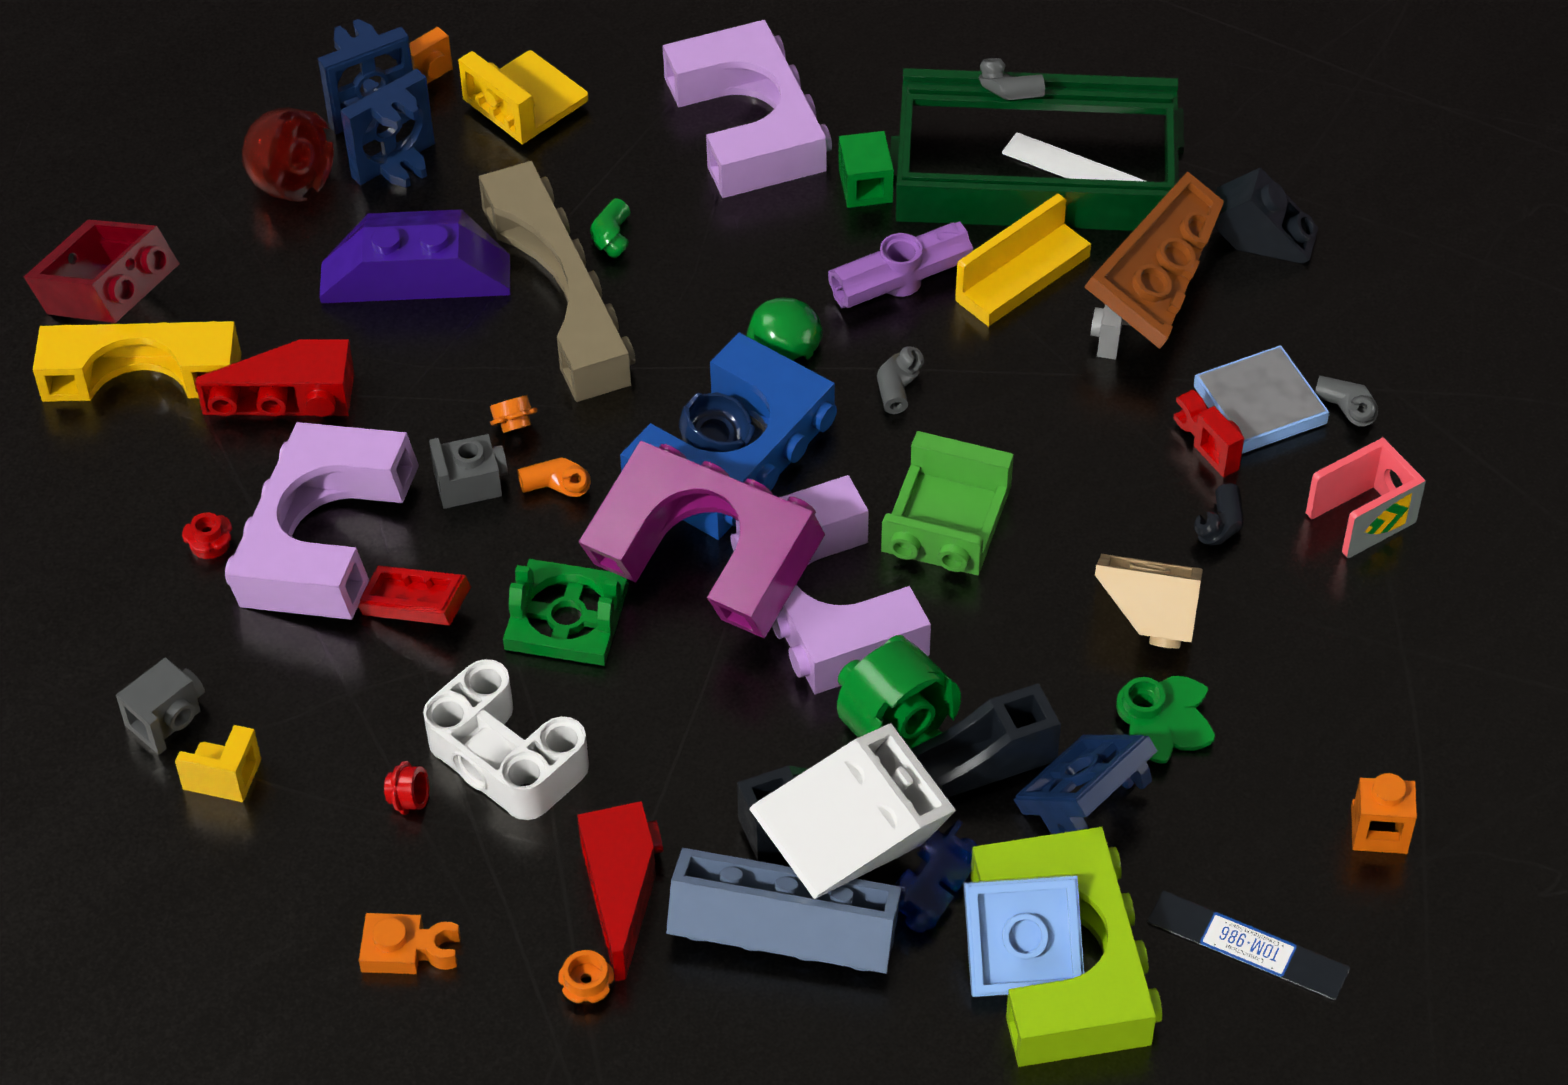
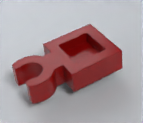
(1215, 436)

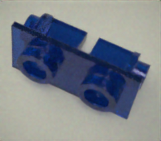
(944, 860)

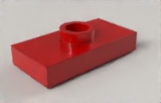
(414, 595)

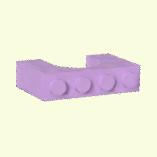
(751, 64)
(313, 469)
(831, 635)

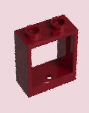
(97, 280)

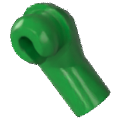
(606, 228)

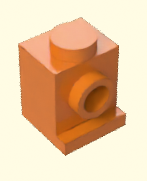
(1384, 800)

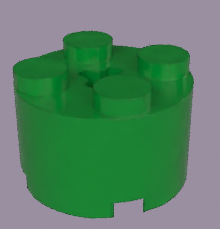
(898, 688)

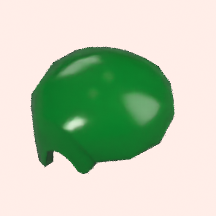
(786, 327)

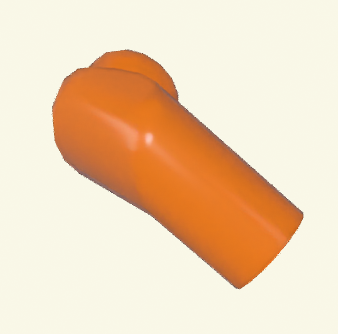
(556, 474)

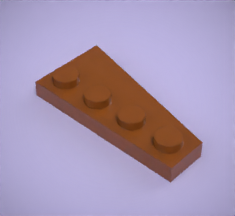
(1156, 262)

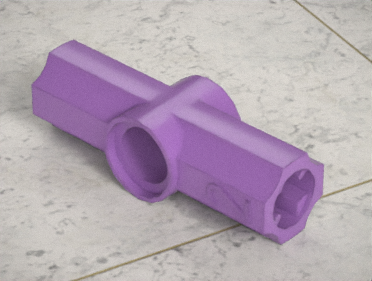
(899, 265)

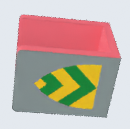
(1359, 473)

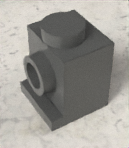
(467, 470)
(160, 703)

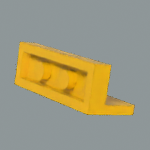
(1019, 262)

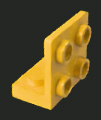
(521, 95)

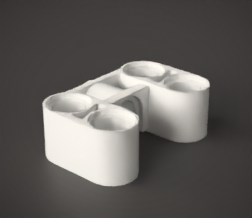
(493, 755)

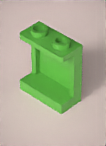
(948, 503)

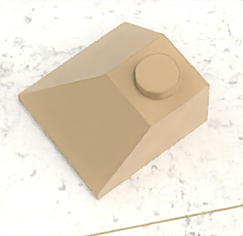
(1153, 596)

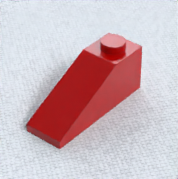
(621, 871)

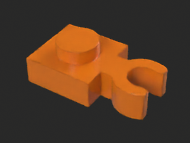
(398, 942)

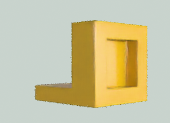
(221, 769)

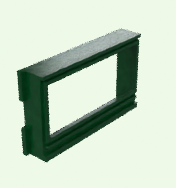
(1009, 198)

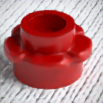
(208, 535)
(407, 787)

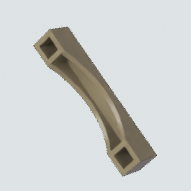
(588, 342)

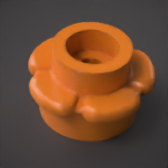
(512, 413)
(581, 965)

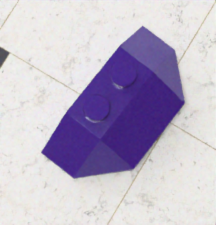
(415, 259)

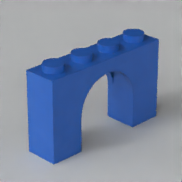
(777, 393)

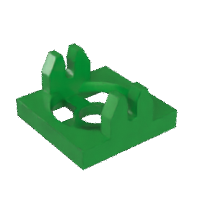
(589, 648)

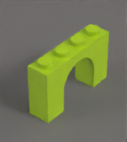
(1110, 1002)

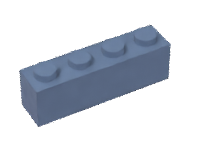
(773, 912)

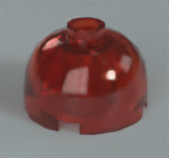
(287, 153)

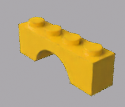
(80, 359)

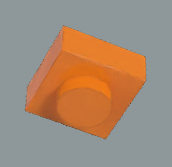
(432, 54)

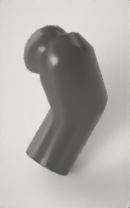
(1009, 87)
(896, 375)
(1351, 397)

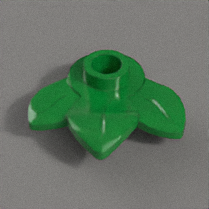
(1171, 714)

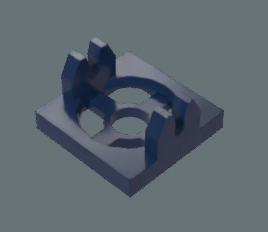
(361, 51)
(390, 106)
(1050, 791)

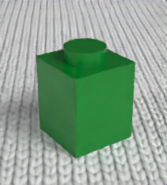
(866, 169)

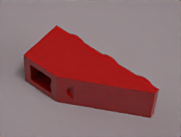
(293, 380)

